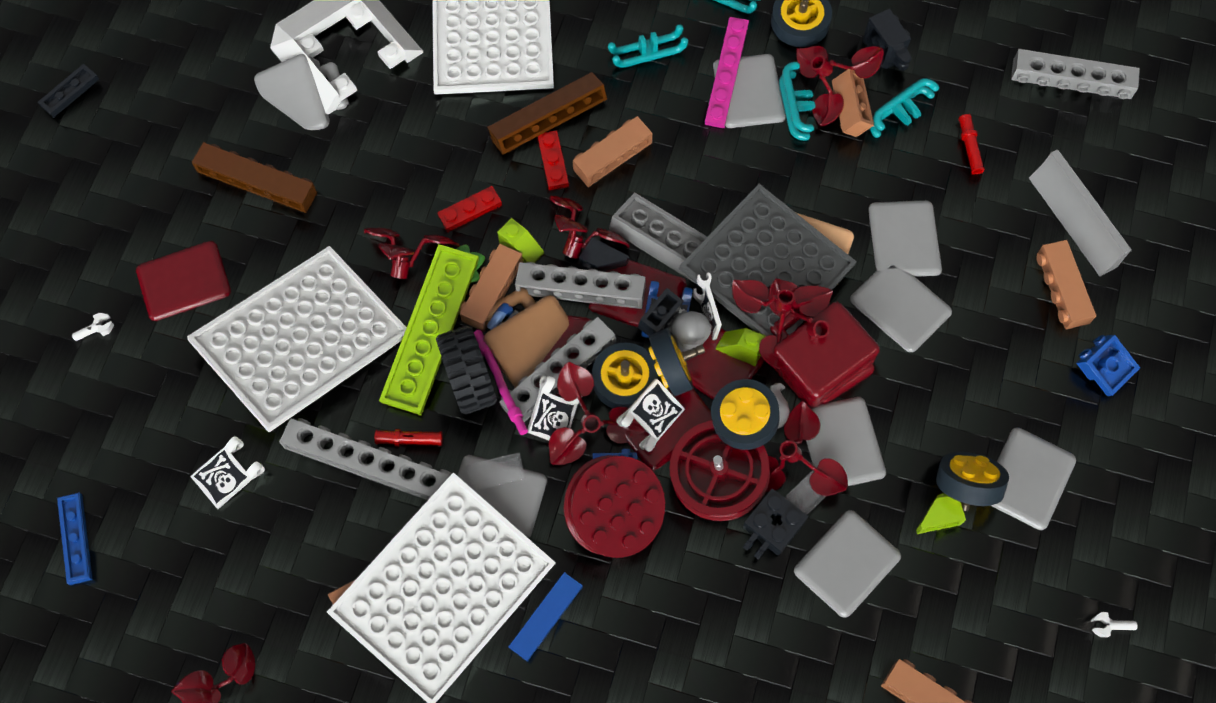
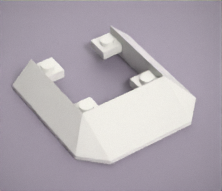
(297, 32)

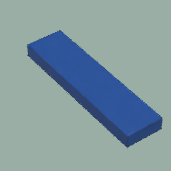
(74, 538)
(545, 617)

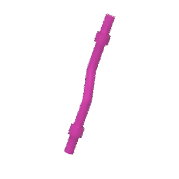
(514, 412)

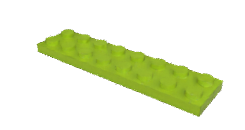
(433, 314)

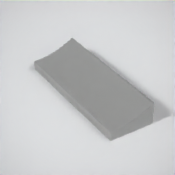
(1080, 214)
(656, 232)

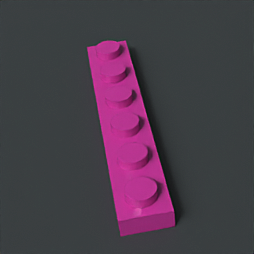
(726, 72)

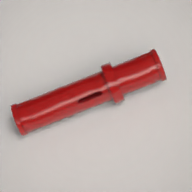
(969, 137)
(408, 437)

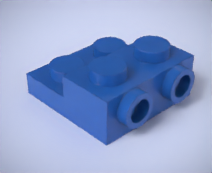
(1108, 364)

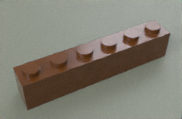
(547, 113)
(254, 177)

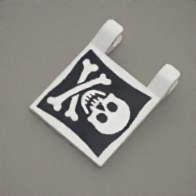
(708, 305)
(550, 411)
(654, 411)
(224, 475)

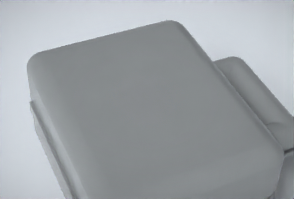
(294, 90)
(755, 93)
(905, 237)
(901, 307)
(849, 439)
(1036, 477)
(515, 500)
(847, 563)

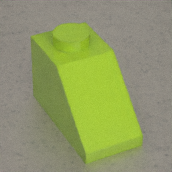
(519, 239)
(741, 344)
(942, 514)

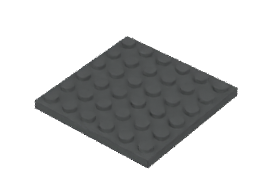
(764, 243)

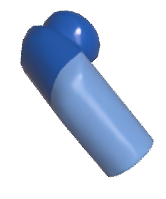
(499, 315)

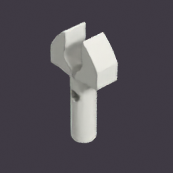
(95, 327)
(1111, 625)

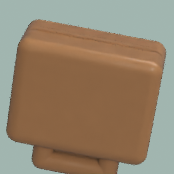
(526, 337)

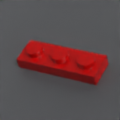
(553, 160)
(469, 208)

